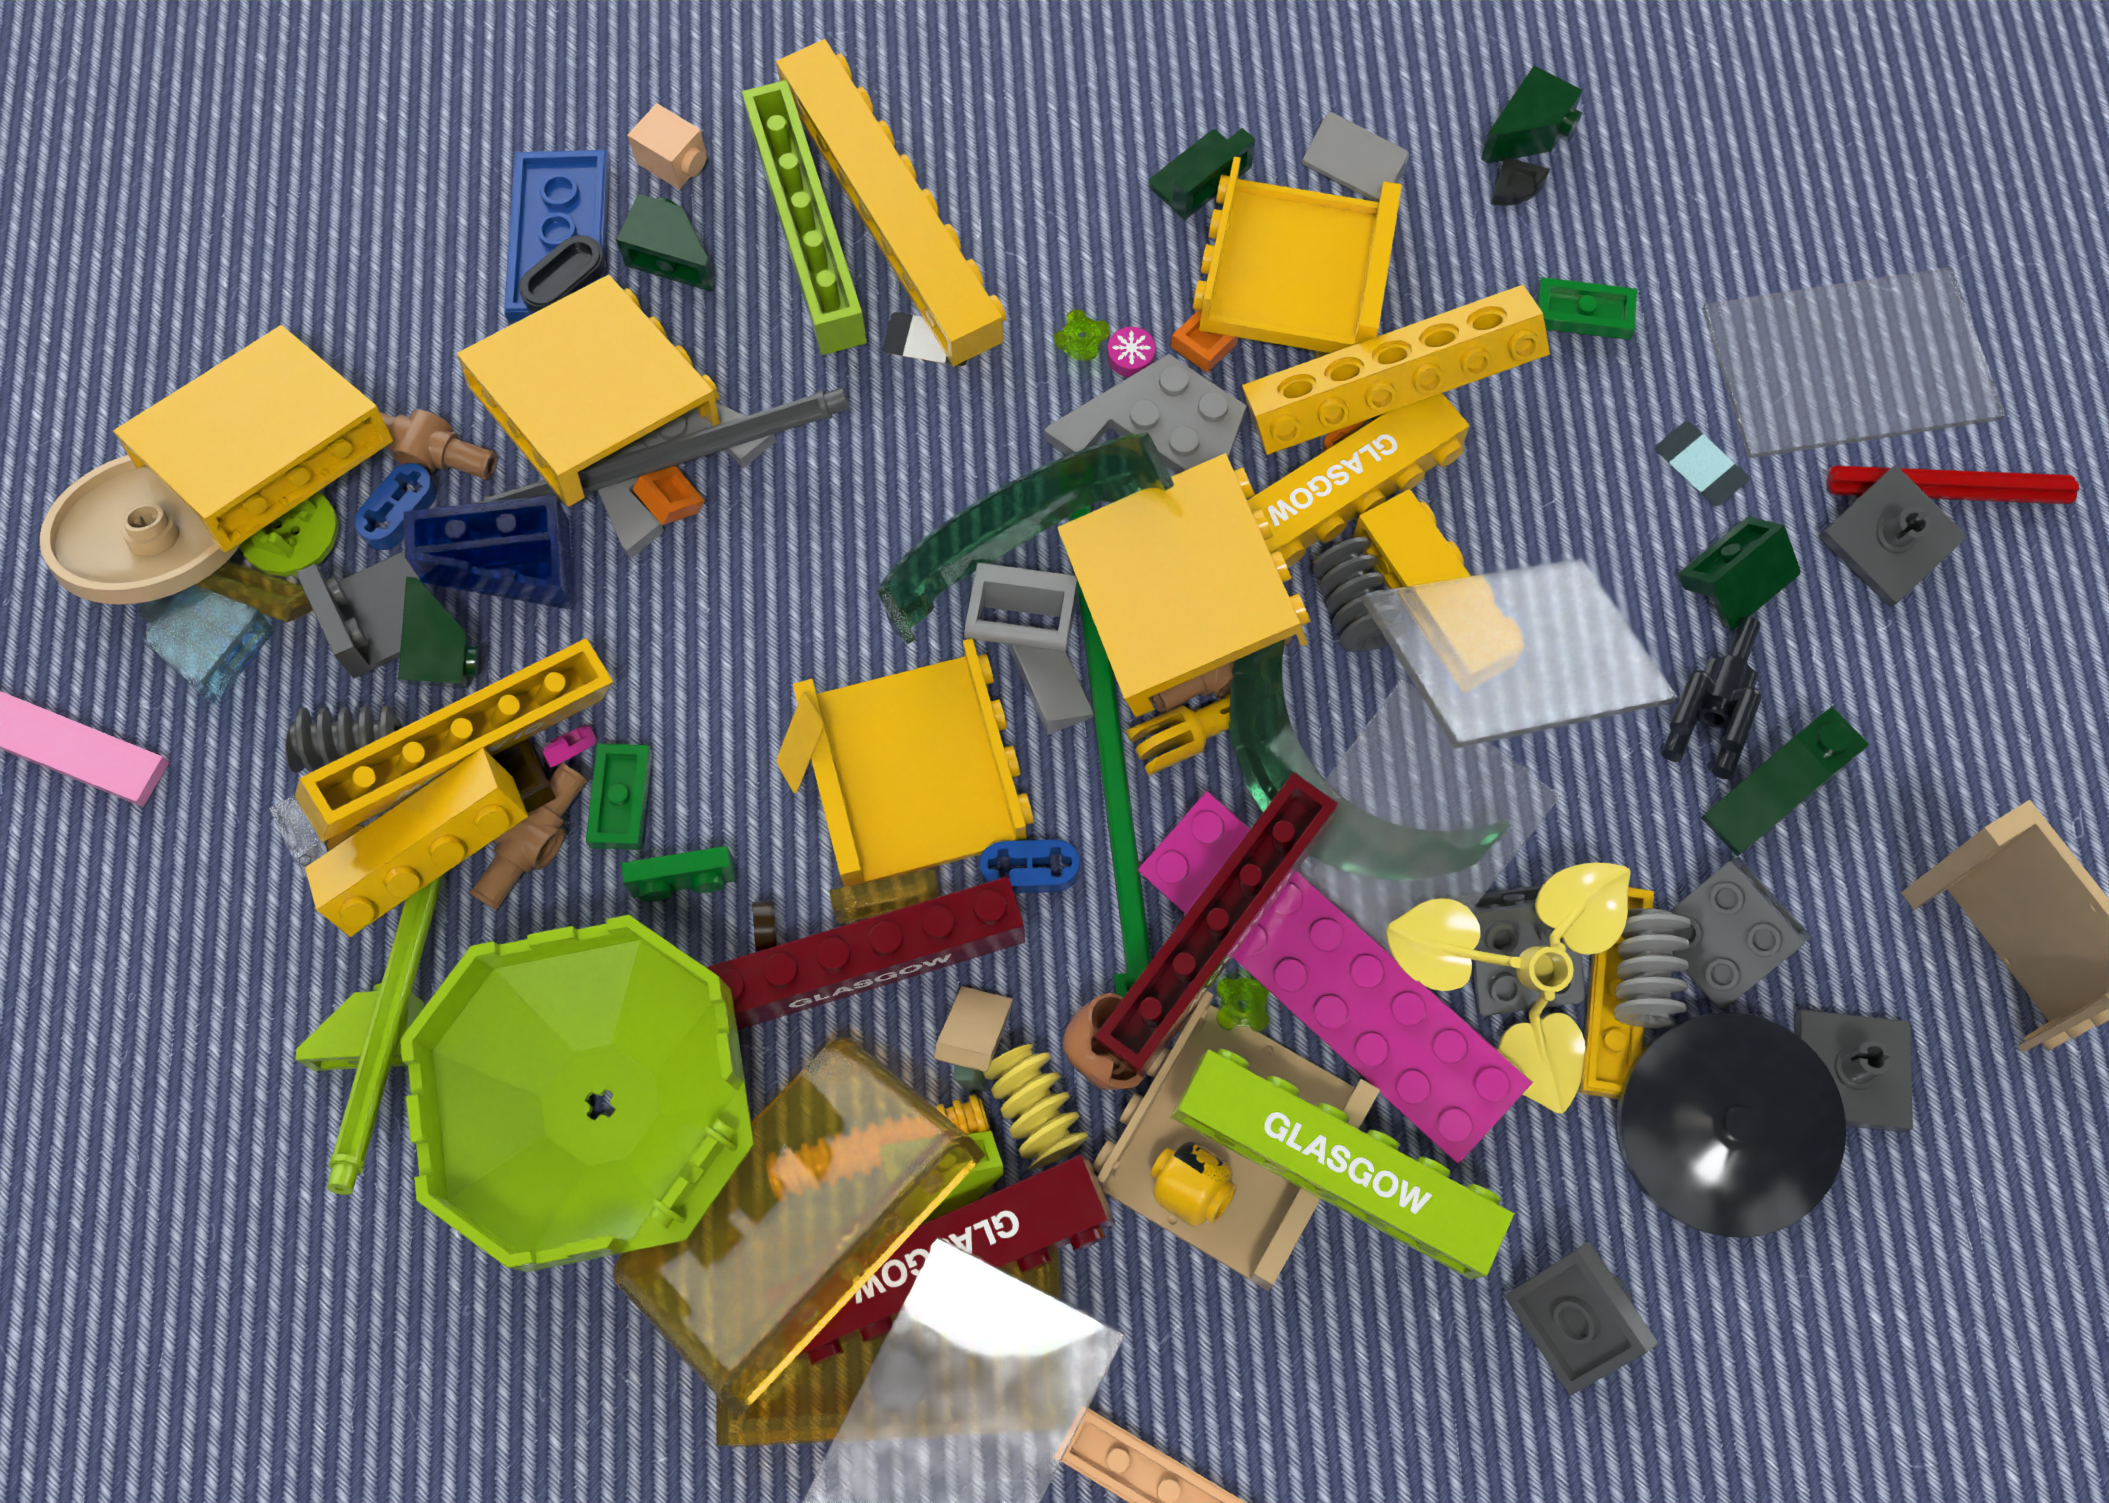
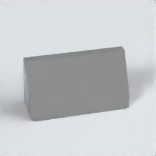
(1355, 156)
(1052, 687)

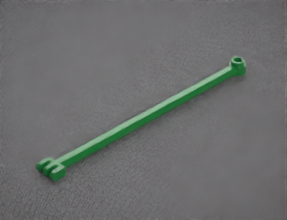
(1117, 800)

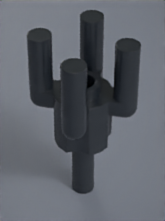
(1721, 698)

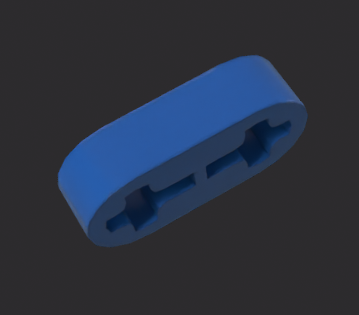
(391, 502)
(1028, 854)

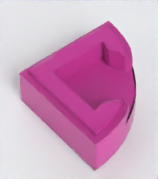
(568, 745)

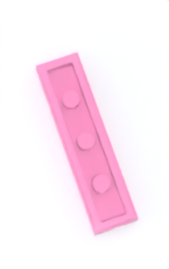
(78, 751)

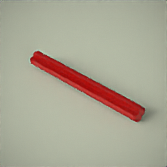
(1963, 484)

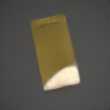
(259, 590)
(883, 895)

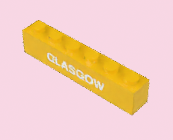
(1359, 474)
(417, 754)

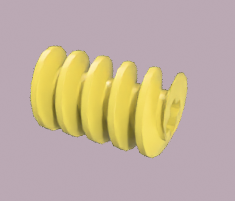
(1034, 1106)

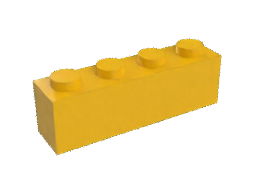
(1409, 543)
(415, 842)

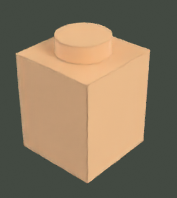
(668, 146)

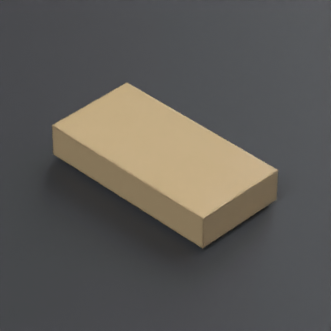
(973, 1029)

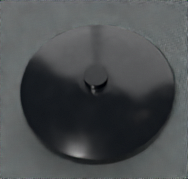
(1731, 1125)

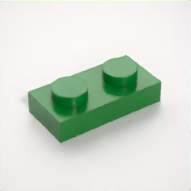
(1587, 308)
(619, 796)
(696, 870)

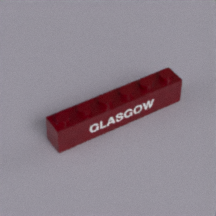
(1217, 925)
(872, 952)
(1004, 1228)

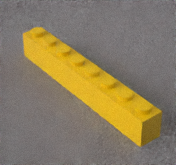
(892, 204)

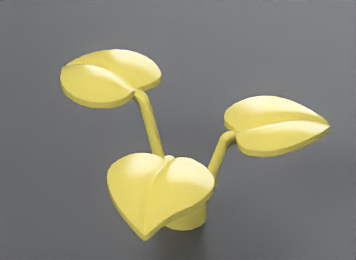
(1583, 907)

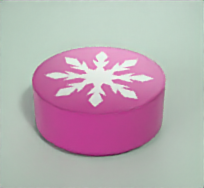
(1130, 351)

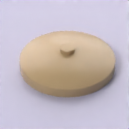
(126, 537)

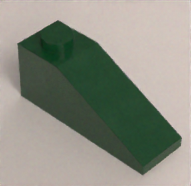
(1785, 781)

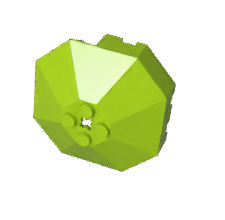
(507, 1079)

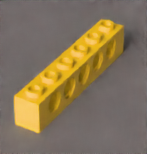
(1397, 369)

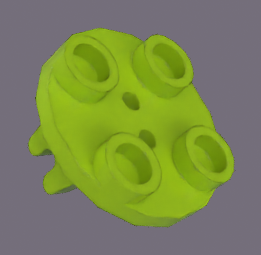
(281, 551)

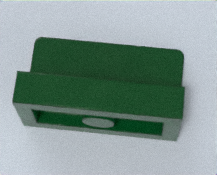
(1195, 174)
(1743, 569)

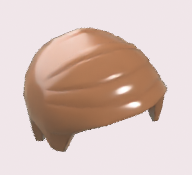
(1087, 1055)

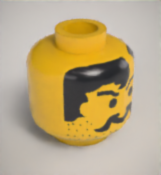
(1193, 1183)

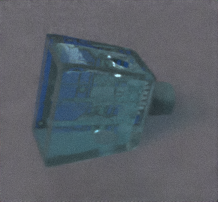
(205, 637)

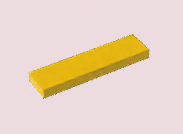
(1608, 1042)

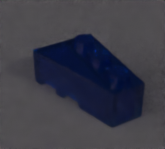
(495, 549)

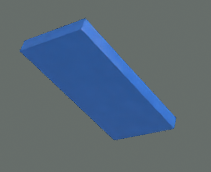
(551, 201)

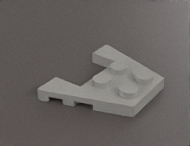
(1170, 401)
(630, 518)

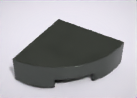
(1518, 182)

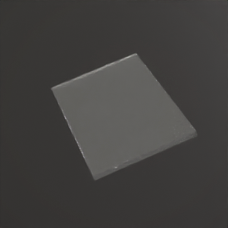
(1852, 362)
(1517, 651)
(1420, 817)
(968, 1392)

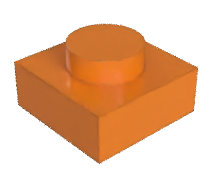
(1201, 347)
(668, 495)

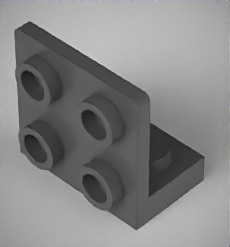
(361, 612)
(1509, 928)
(1735, 932)

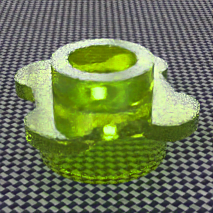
(1081, 347)
(1242, 990)

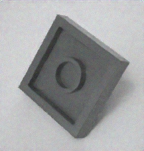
(1893, 536)
(1867, 1063)
(1581, 1319)

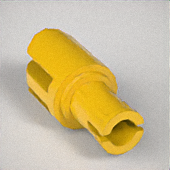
(1187, 729)

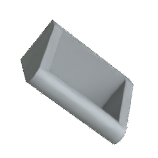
(1021, 592)

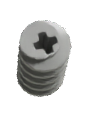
(1649, 968)

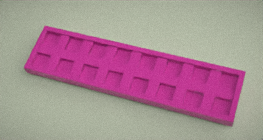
(1350, 991)

